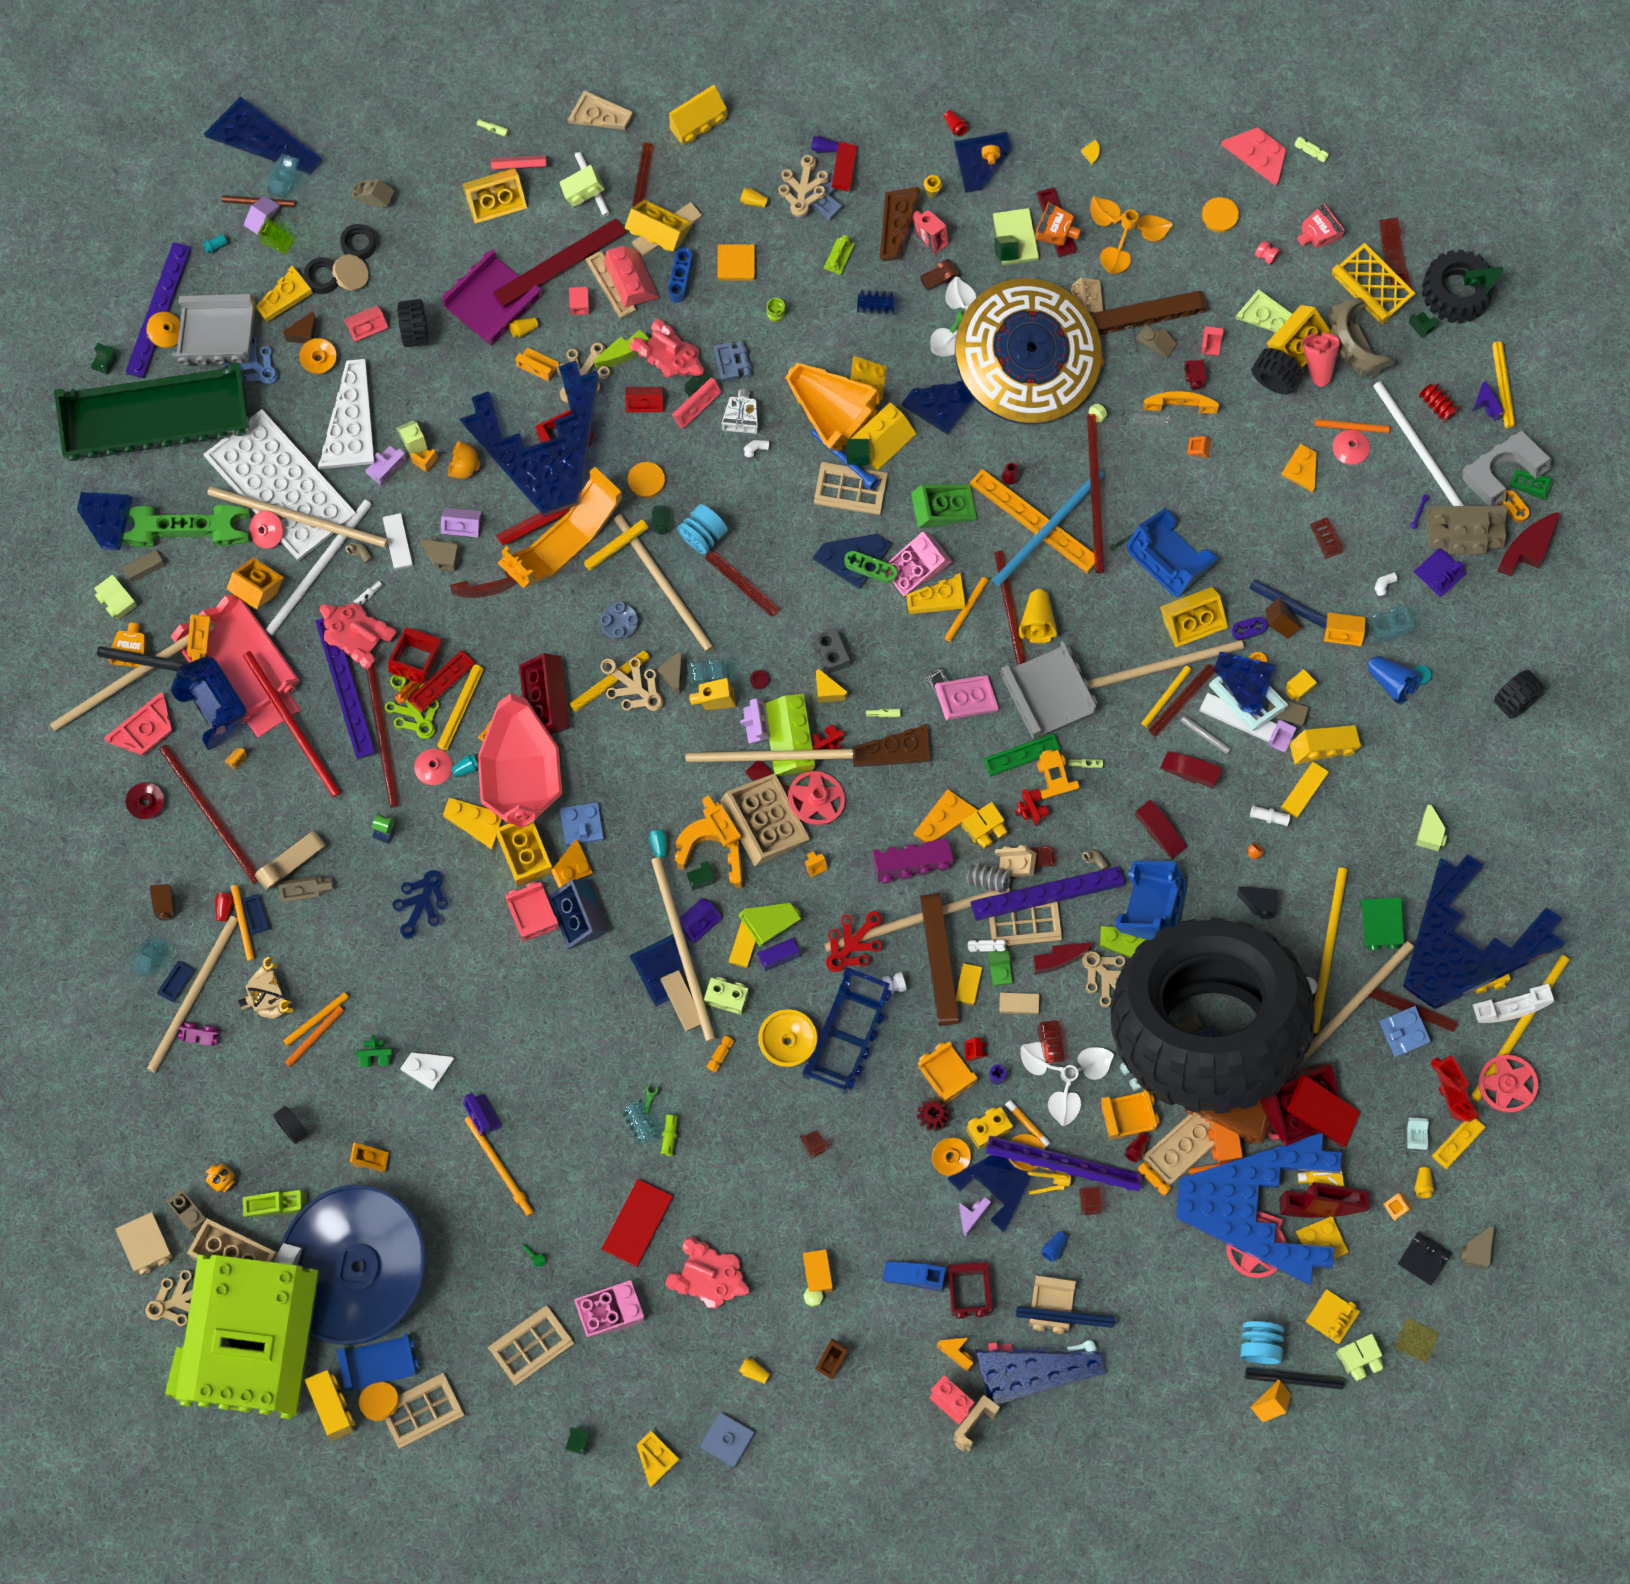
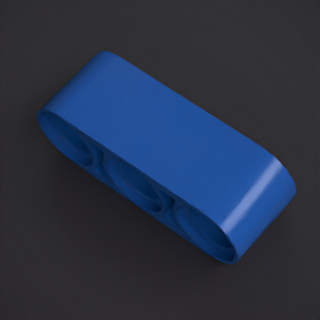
(680, 267)

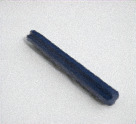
(1293, 605)
(1065, 1316)

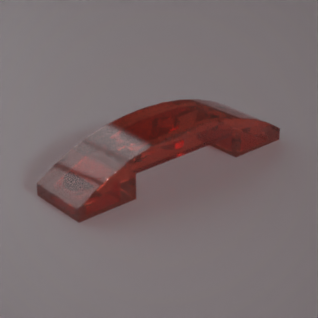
(1392, 249)
(483, 590)

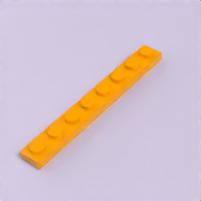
(1033, 520)

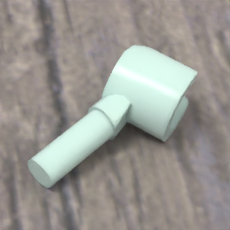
(1088, 1345)

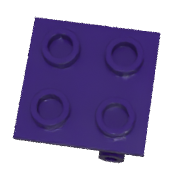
(1440, 572)

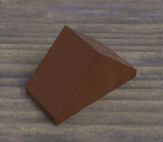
(301, 330)
(1282, 619)
(832, 1359)

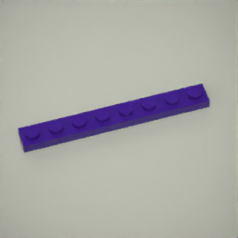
(160, 302)
(347, 696)
(1047, 893)
(1064, 1163)

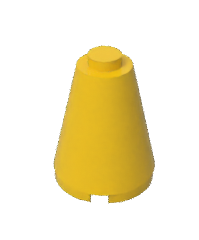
(1038, 618)

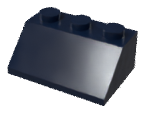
(578, 913)

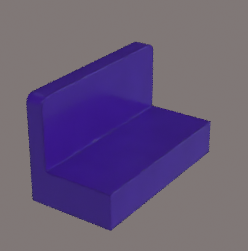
(699, 919)
(779, 954)
(481, 1113)

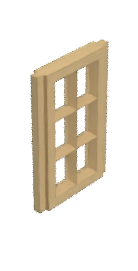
(846, 504)
(1029, 938)
(541, 1360)
(431, 1426)

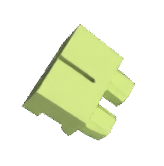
(1359, 1354)

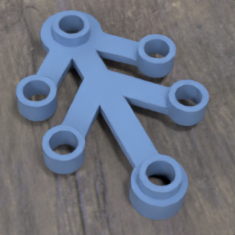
(253, 364)

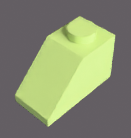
(412, 437)
(1431, 830)

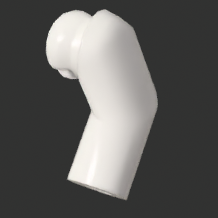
(754, 445)
(1382, 583)

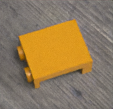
(946, 1072)
(1129, 1115)

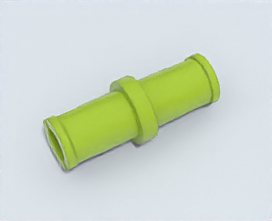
(669, 1135)

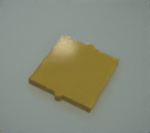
(1416, 1340)

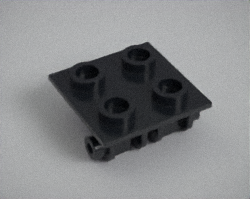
(1424, 1258)

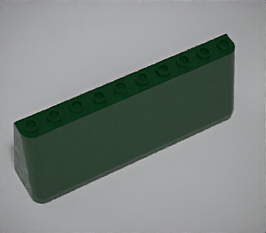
(152, 413)

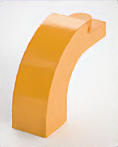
(690, 837)

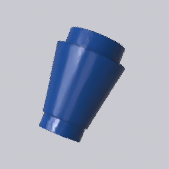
(1054, 1247)

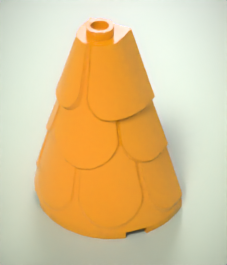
(833, 403)

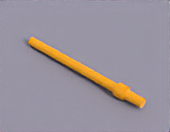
(519, 1197)

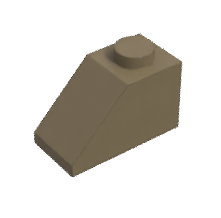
(1478, 1250)

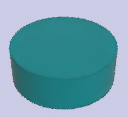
(1425, 674)

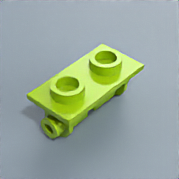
(839, 255)

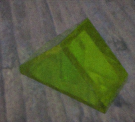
(274, 237)

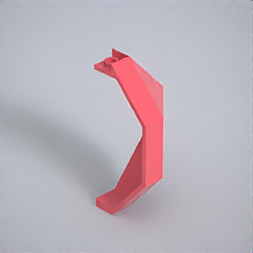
(518, 764)

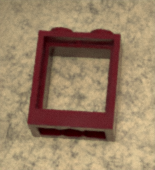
(965, 1270)

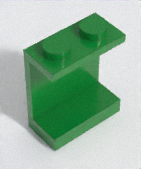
(1382, 923)

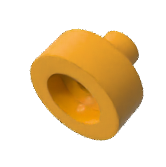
(991, 153)

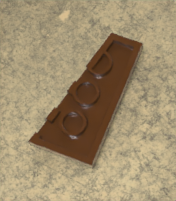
(897, 216)

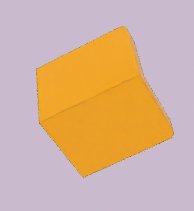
(424, 459)

